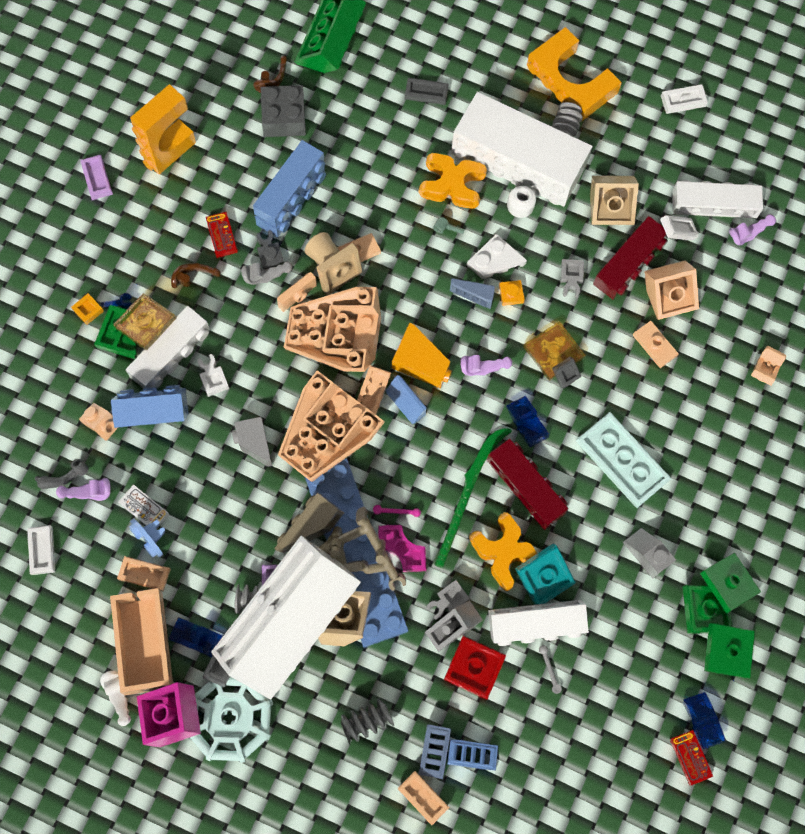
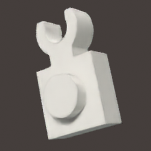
(212, 379)

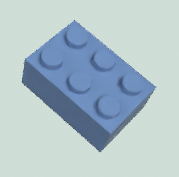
(149, 406)

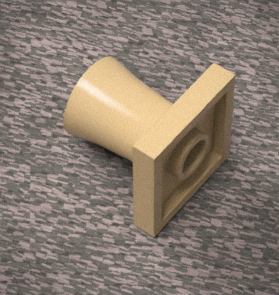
(334, 266)

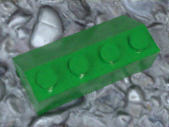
(330, 34)

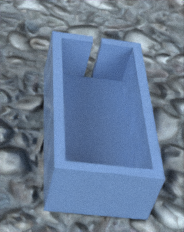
(290, 189)

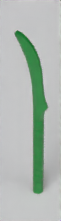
(470, 479)

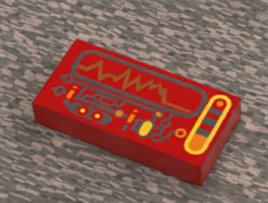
(221, 234)
(691, 758)

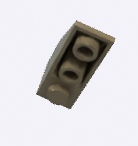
(315, 520)

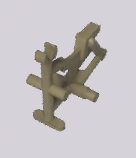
(335, 548)

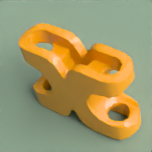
(452, 180)
(504, 550)

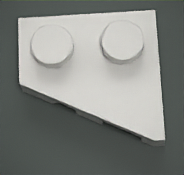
(495, 258)

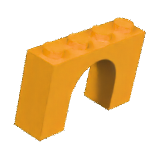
(545, 62)
(157, 142)

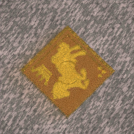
(145, 321)
(552, 348)

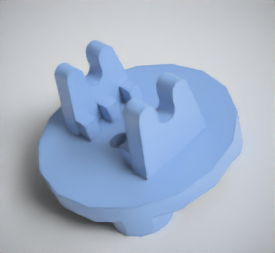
(149, 535)

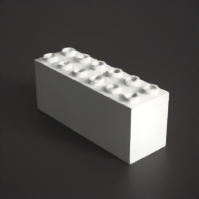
(520, 149)
(285, 618)

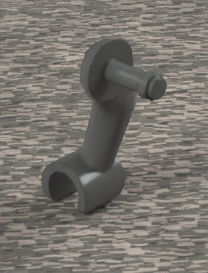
(79, 468)

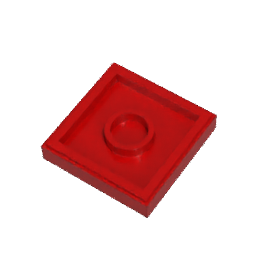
(475, 667)

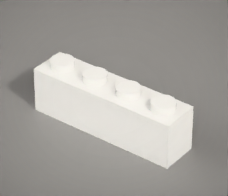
(717, 199)
(169, 349)
(538, 621)

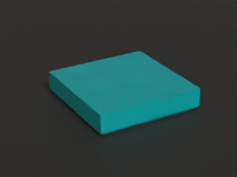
(545, 575)

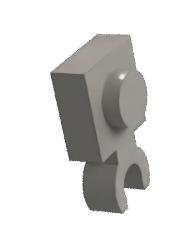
(572, 274)
(450, 598)

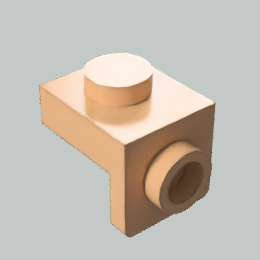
(768, 365)
(99, 421)

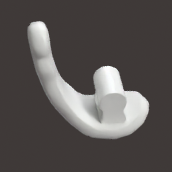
(110, 683)

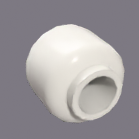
(521, 201)

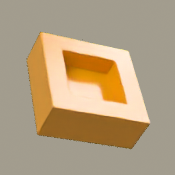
(511, 293)
(87, 309)

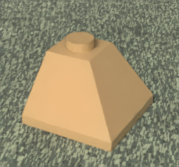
(349, 622)

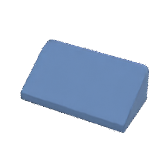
(406, 400)

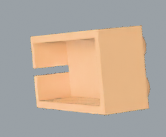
(141, 641)

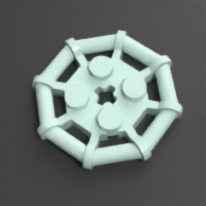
(238, 728)

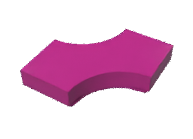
(410, 555)

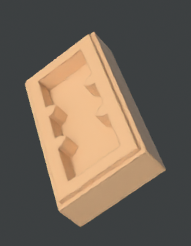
(366, 247)
(296, 292)
(655, 344)
(373, 388)
(143, 573)
(423, 798)

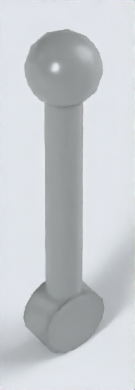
(556, 688)

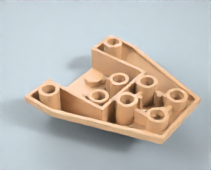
(337, 329)
(326, 428)

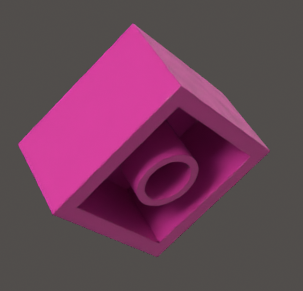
(168, 715)

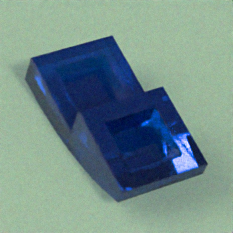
(527, 422)
(194, 637)
(704, 720)

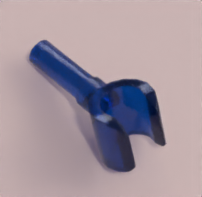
(119, 302)

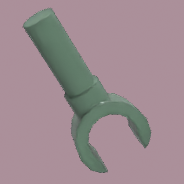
(442, 224)

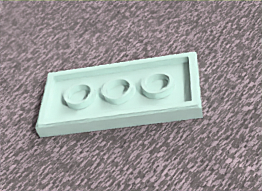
(623, 460)

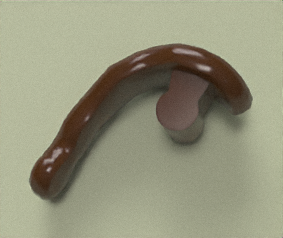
(265, 82)
(180, 277)

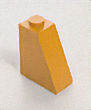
(421, 359)

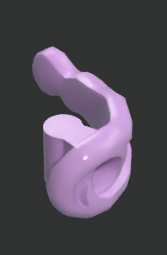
(745, 234)
(473, 366)
(94, 490)

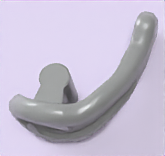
(255, 275)

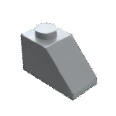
(252, 439)
(649, 552)
(453, 625)

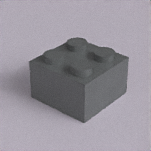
(283, 111)

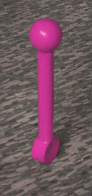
(377, 509)

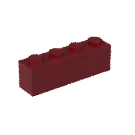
(630, 258)
(527, 484)

